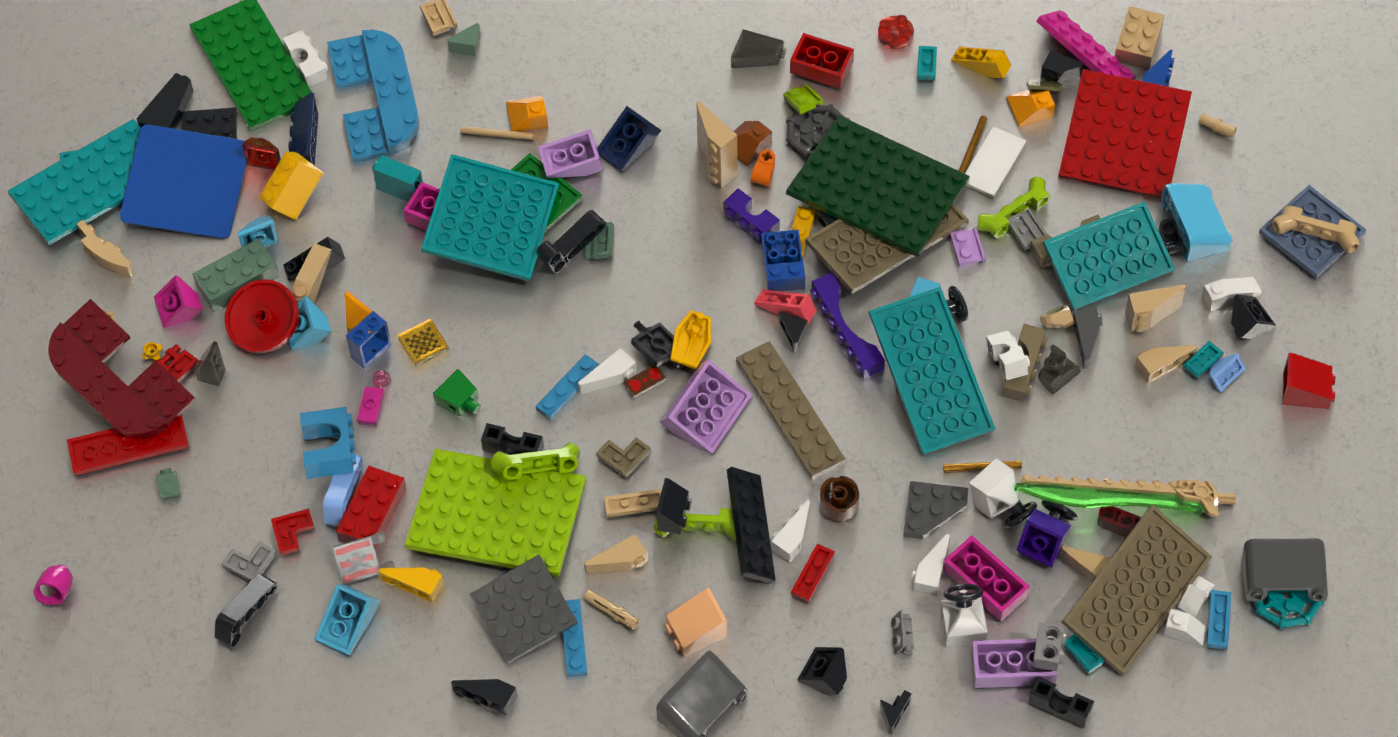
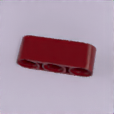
(1118, 517)

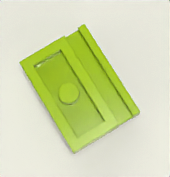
(803, 98)

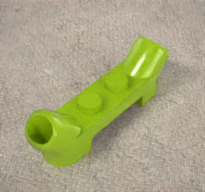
(998, 223)
(513, 466)
(708, 523)

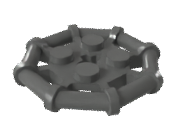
(808, 126)

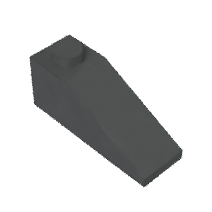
(1086, 329)

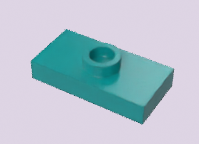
(1203, 359)
(1083, 654)

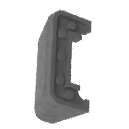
(1284, 565)
(700, 697)

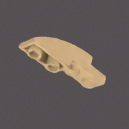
(104, 253)

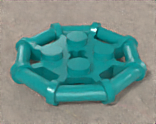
(1288, 606)

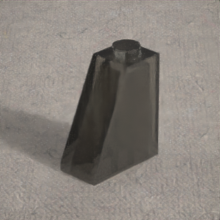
(757, 50)

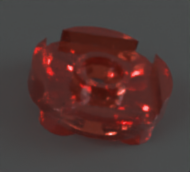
(899, 23)

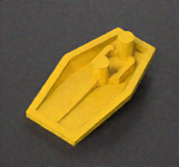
(691, 339)

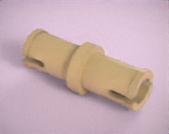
(1217, 125)

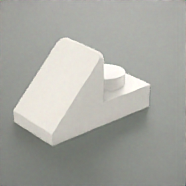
(1195, 596)

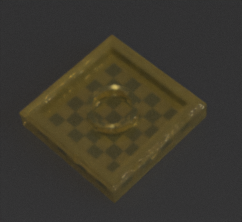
(423, 342)

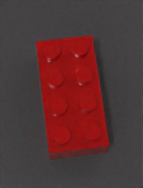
(371, 505)

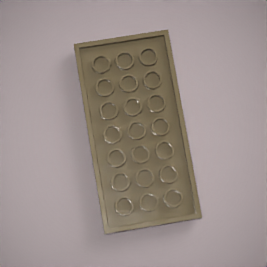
(861, 257)
(1136, 589)

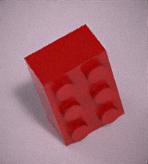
(821, 60)

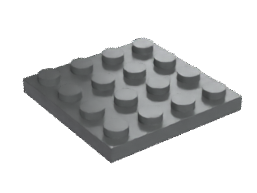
(523, 608)

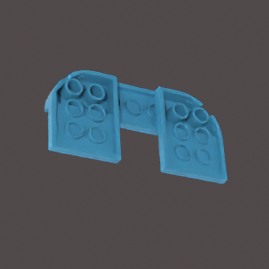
(379, 60)

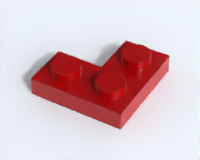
(288, 526)

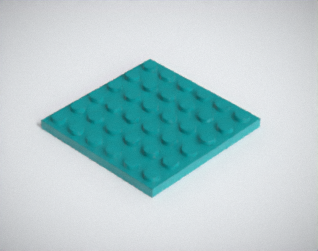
(490, 217)

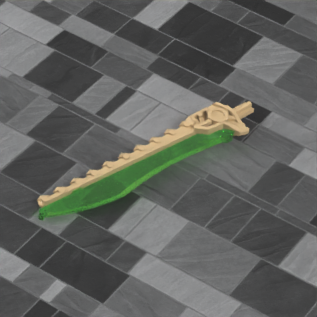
(1181, 495)

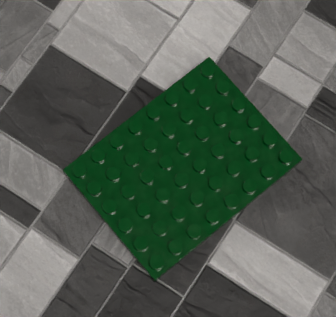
(878, 185)

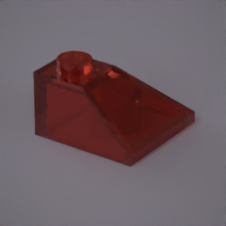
(261, 153)

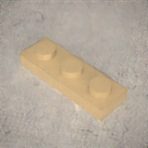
(632, 503)

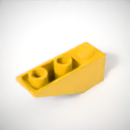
(984, 61)

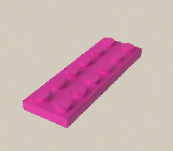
(1082, 45)

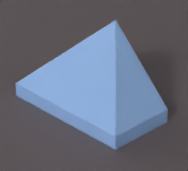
(1226, 371)

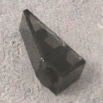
(210, 366)

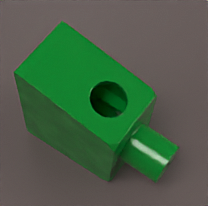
(457, 394)

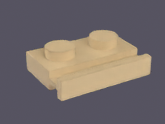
(438, 16)

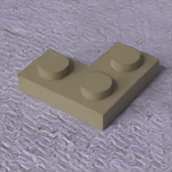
(623, 460)

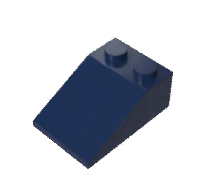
(628, 138)

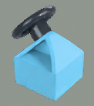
(955, 302)

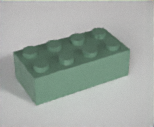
(227, 275)

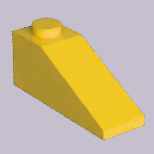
(417, 581)

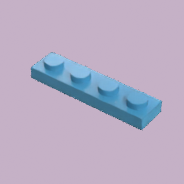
(565, 388)
(574, 643)

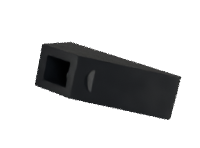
(294, 265)
(487, 692)

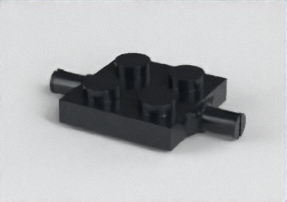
(654, 343)

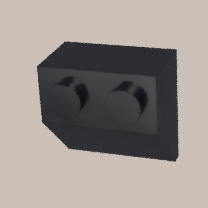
(672, 507)

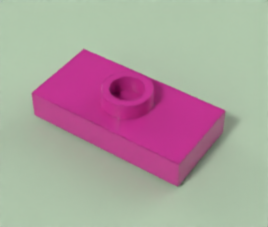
(370, 405)

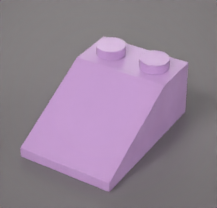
(571, 156)

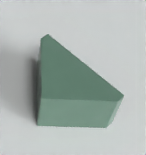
(465, 41)

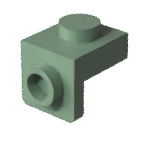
(168, 483)

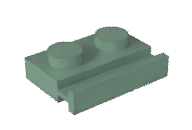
(602, 245)

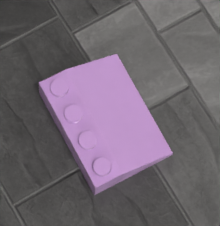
(706, 407)

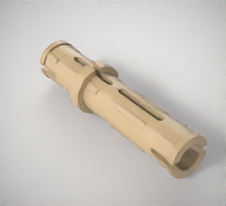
(613, 610)

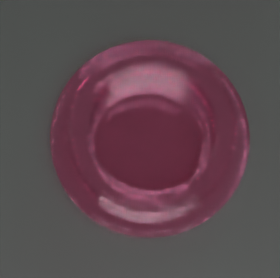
(381, 378)

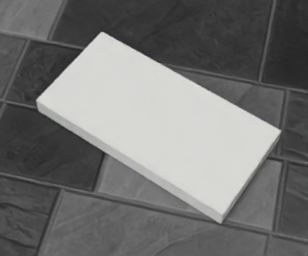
(994, 161)

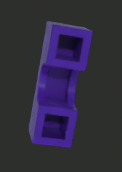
(737, 208)

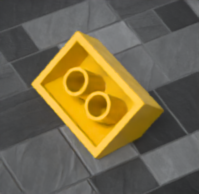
(291, 185)

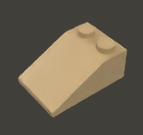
(1152, 306)

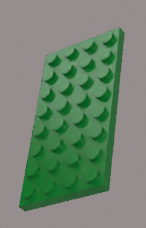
(251, 63)

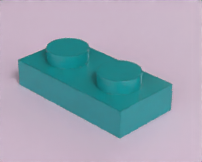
(927, 63)

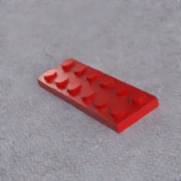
(112, 448)

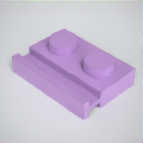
(967, 247)

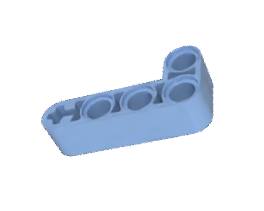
(339, 494)

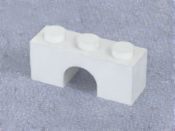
(300, 47)
(1010, 355)

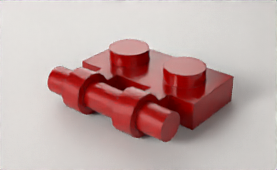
(181, 364)

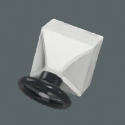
(995, 493)
(963, 615)

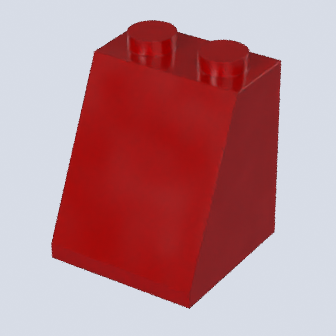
(1307, 383)

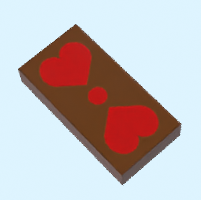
(644, 381)

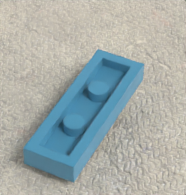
(1219, 619)

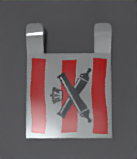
(358, 558)

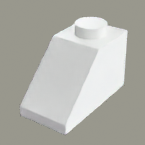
(1185, 628)

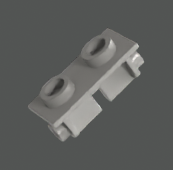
(901, 625)

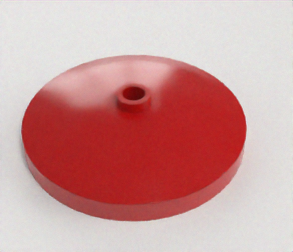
(261, 316)

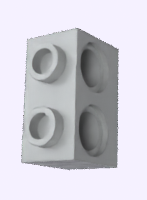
(1047, 646)

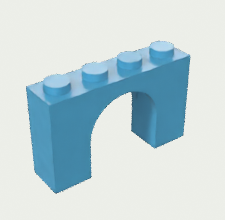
(336, 458)

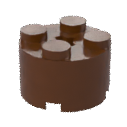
(839, 498)

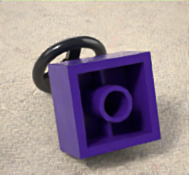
(1046, 533)

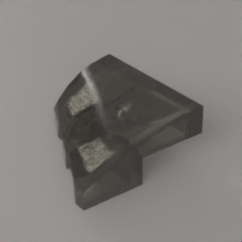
(1057, 370)

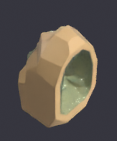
(1057, 318)

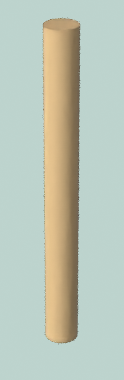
(497, 133)

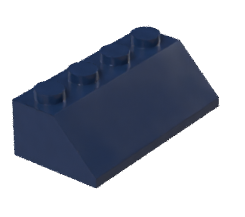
(304, 128)

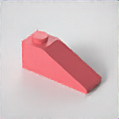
(791, 303)

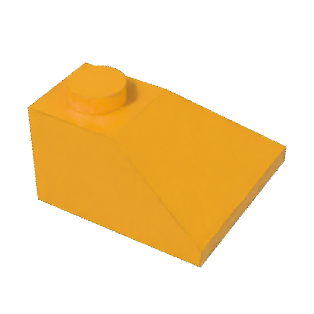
(1031, 106)
(527, 114)
(355, 311)

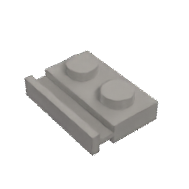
(1026, 228)

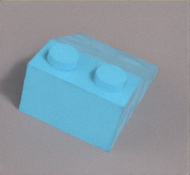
(346, 618)

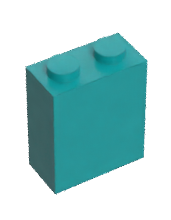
(396, 178)

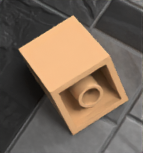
(696, 623)

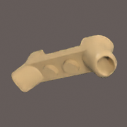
(1342, 233)

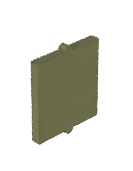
(1044, 85)

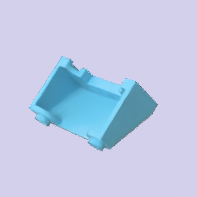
(1197, 219)

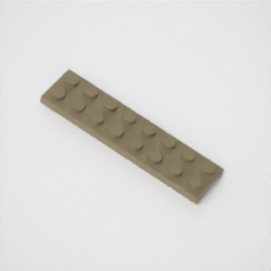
(791, 410)

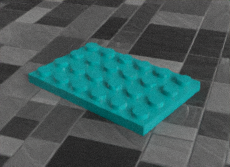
(1108, 256)

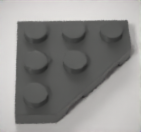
(932, 507)

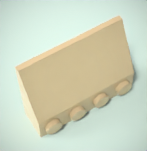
(717, 147)

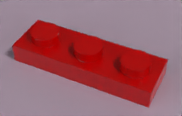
(812, 573)

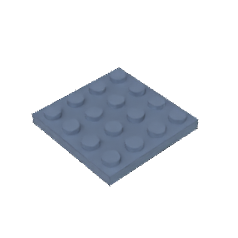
(1311, 251)

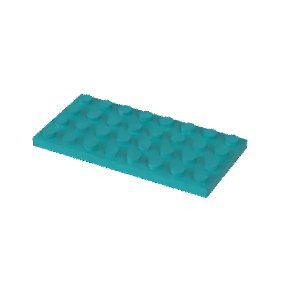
(79, 184)
(931, 371)

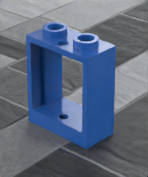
(362, 343)

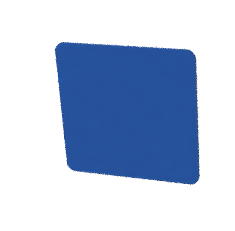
(184, 182)

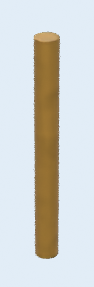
(973, 143)
(977, 466)

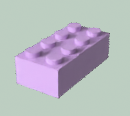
(1007, 663)

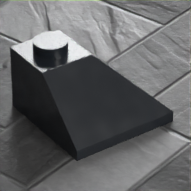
(1250, 317)
(825, 670)

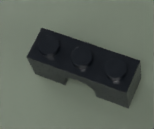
(497, 439)
(1047, 697)

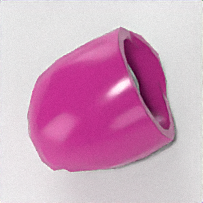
(57, 578)

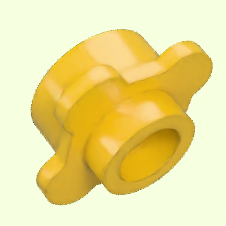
(152, 346)

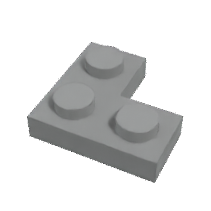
(249, 566)

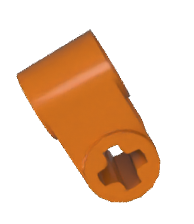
(764, 168)

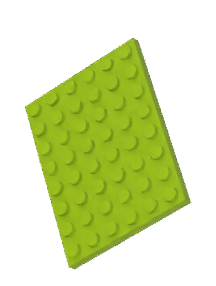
(492, 520)

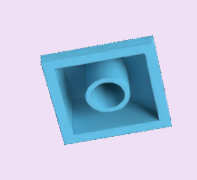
(260, 228)
(311, 326)

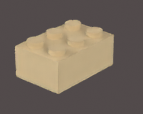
(1139, 37)

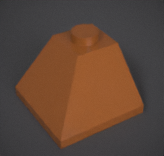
(751, 140)

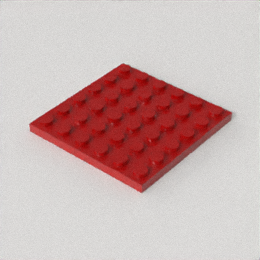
(1124, 133)

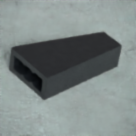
(168, 104)

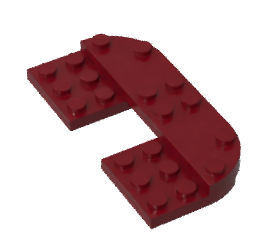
(79, 356)

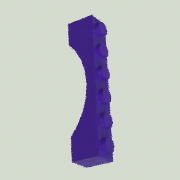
(865, 355)

